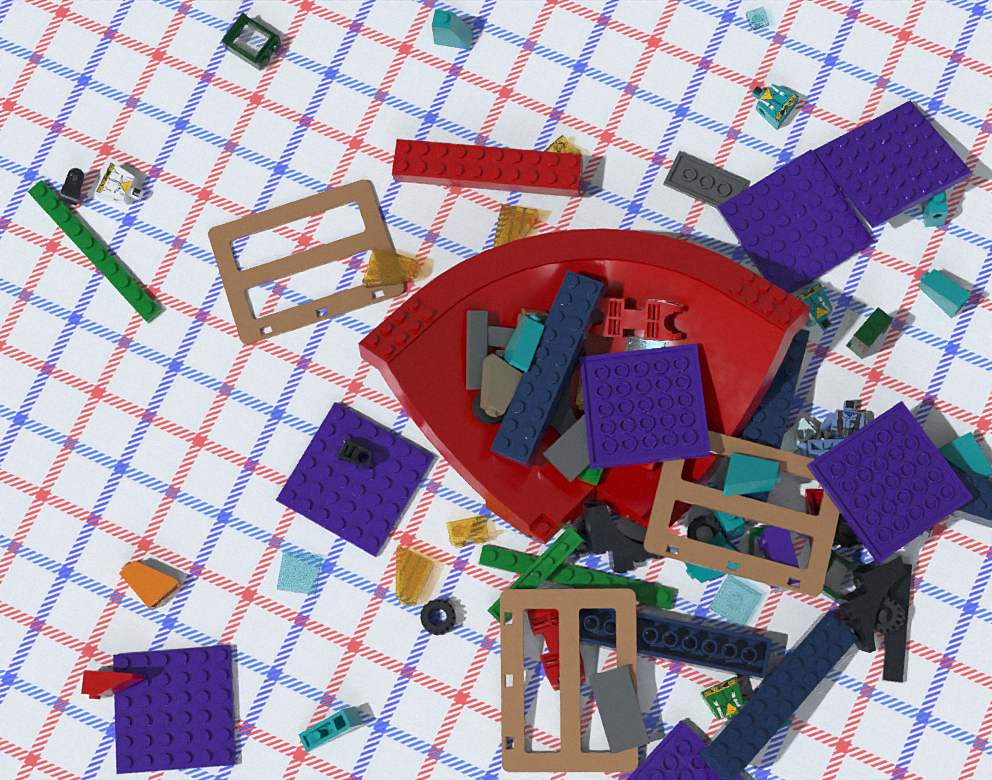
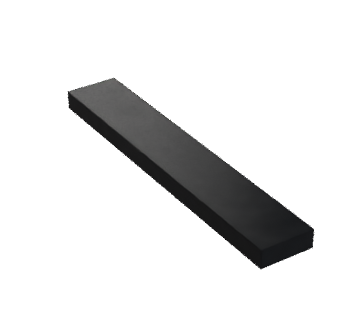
(896, 643)

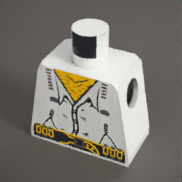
(118, 186)

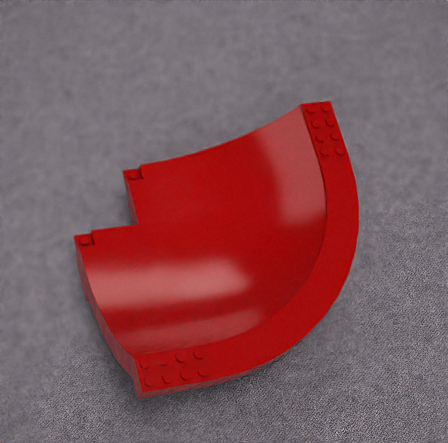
(728, 311)

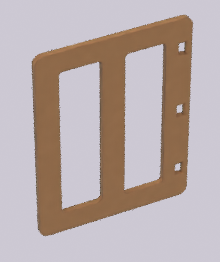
(346, 301)
(819, 527)
(568, 604)

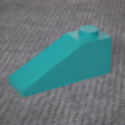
(331, 728)

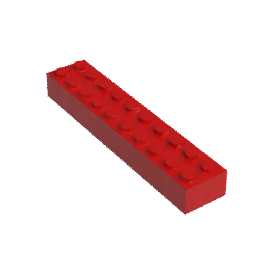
(487, 168)

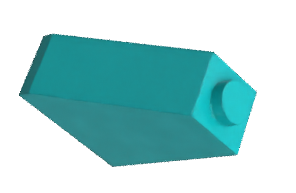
(451, 30)
(944, 292)
(524, 342)
(966, 456)
(750, 475)
(704, 574)

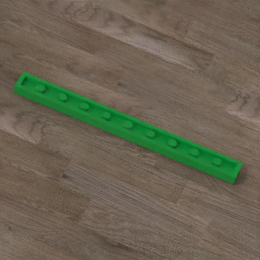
(94, 251)
(576, 576)

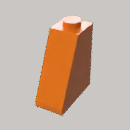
(149, 583)

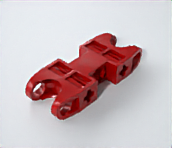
(651, 319)
(547, 623)

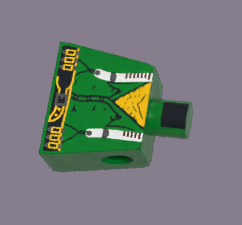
(723, 698)

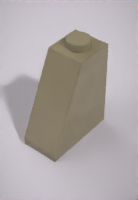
(497, 385)

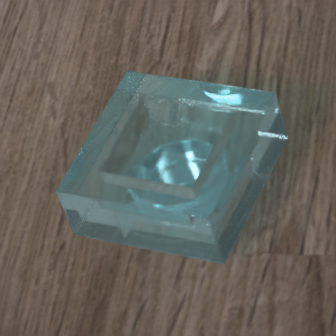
(757, 18)

